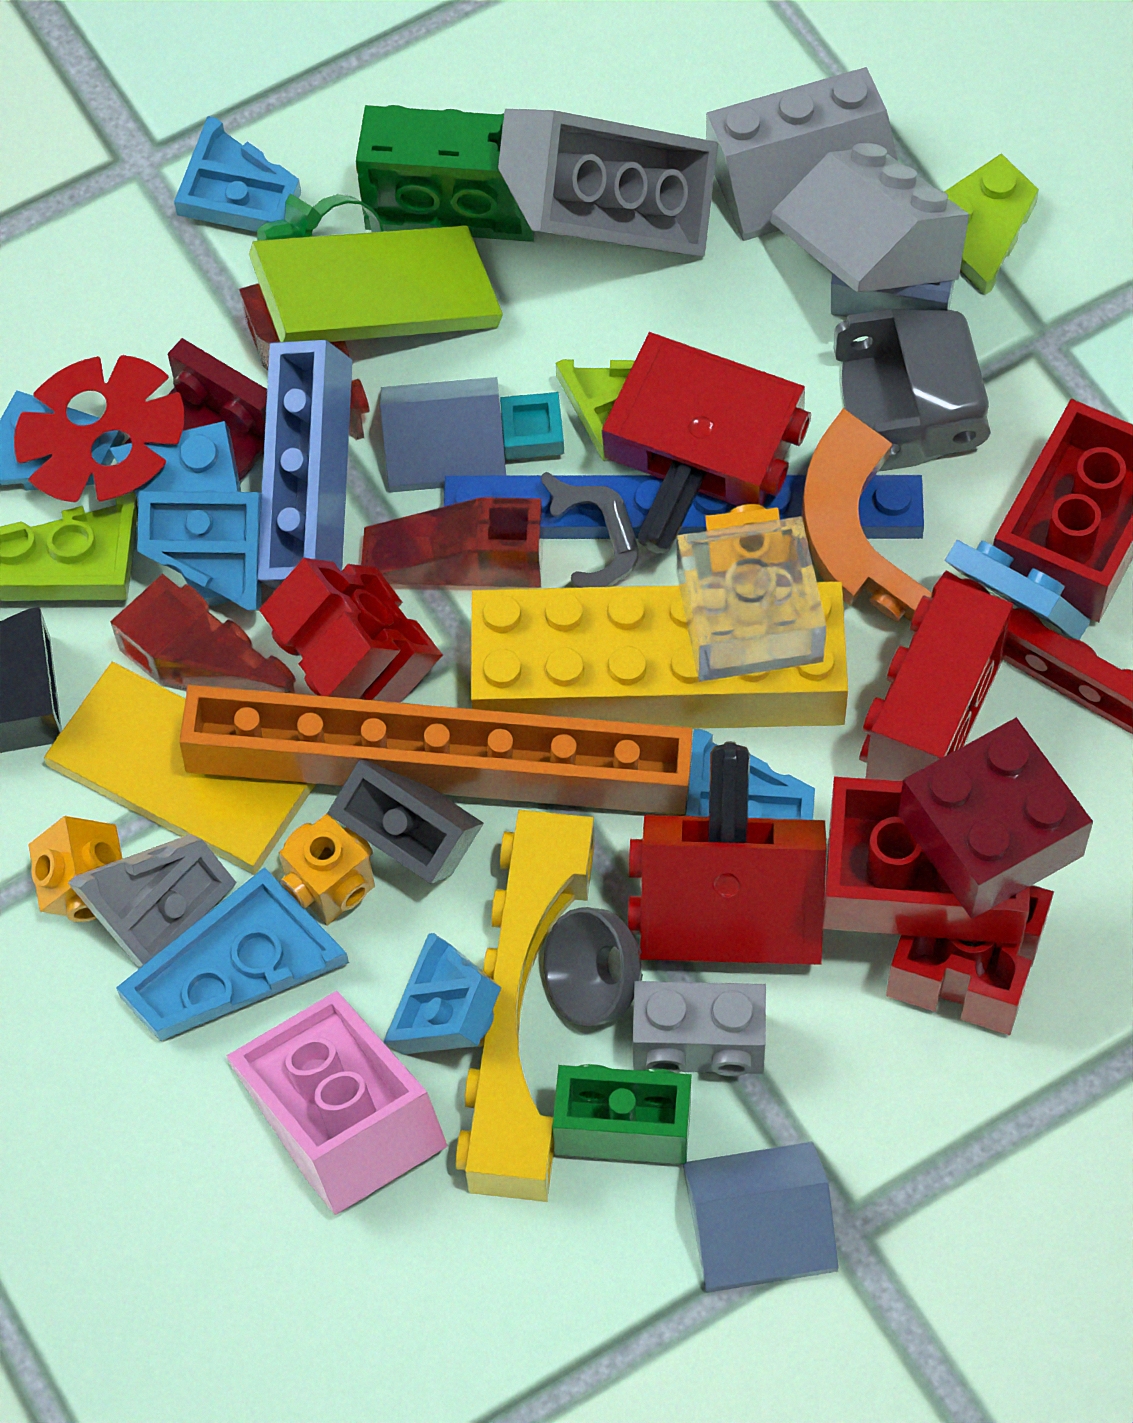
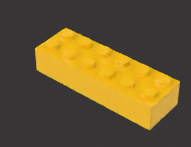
(632, 661)

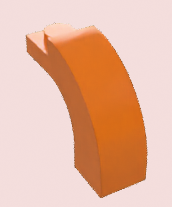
(835, 480)

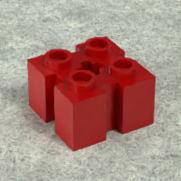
(349, 632)
(982, 978)

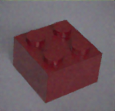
(994, 817)

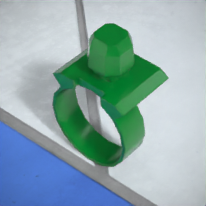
(303, 218)

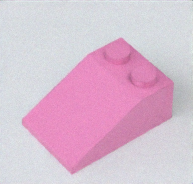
(339, 1101)

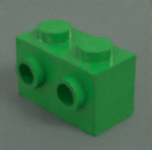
(622, 1113)

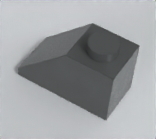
(405, 820)

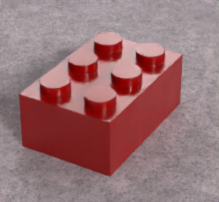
(1077, 509)
(936, 681)
(888, 884)

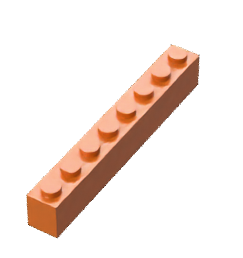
(439, 747)

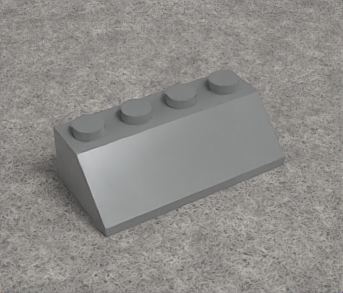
(609, 180)

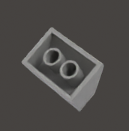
(782, 136)
(874, 221)

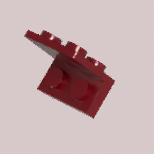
(217, 394)

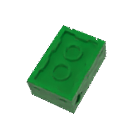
(436, 172)

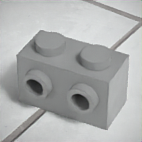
(699, 1027)

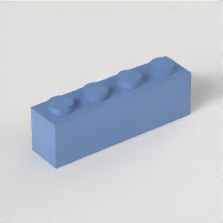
(304, 457)

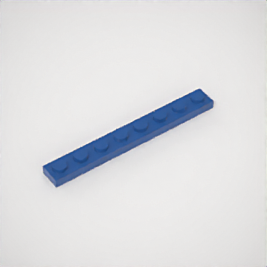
(887, 508)

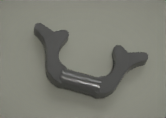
(617, 522)

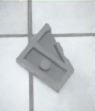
(154, 894)

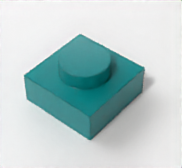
(532, 425)

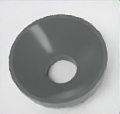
(579, 969)

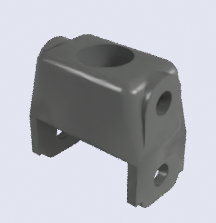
(914, 382)

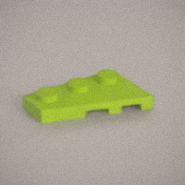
(70, 557)

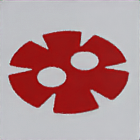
(71, 444)

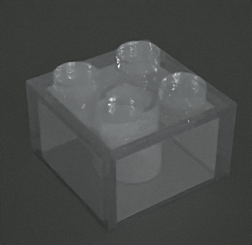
(750, 598)

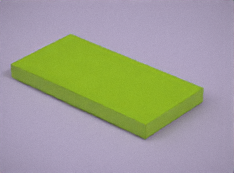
(375, 284)

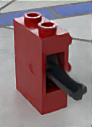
(702, 430)
(728, 880)

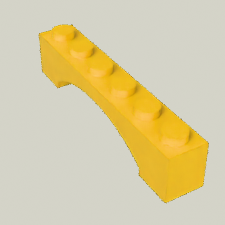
(509, 1141)

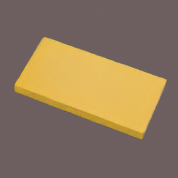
(130, 751)

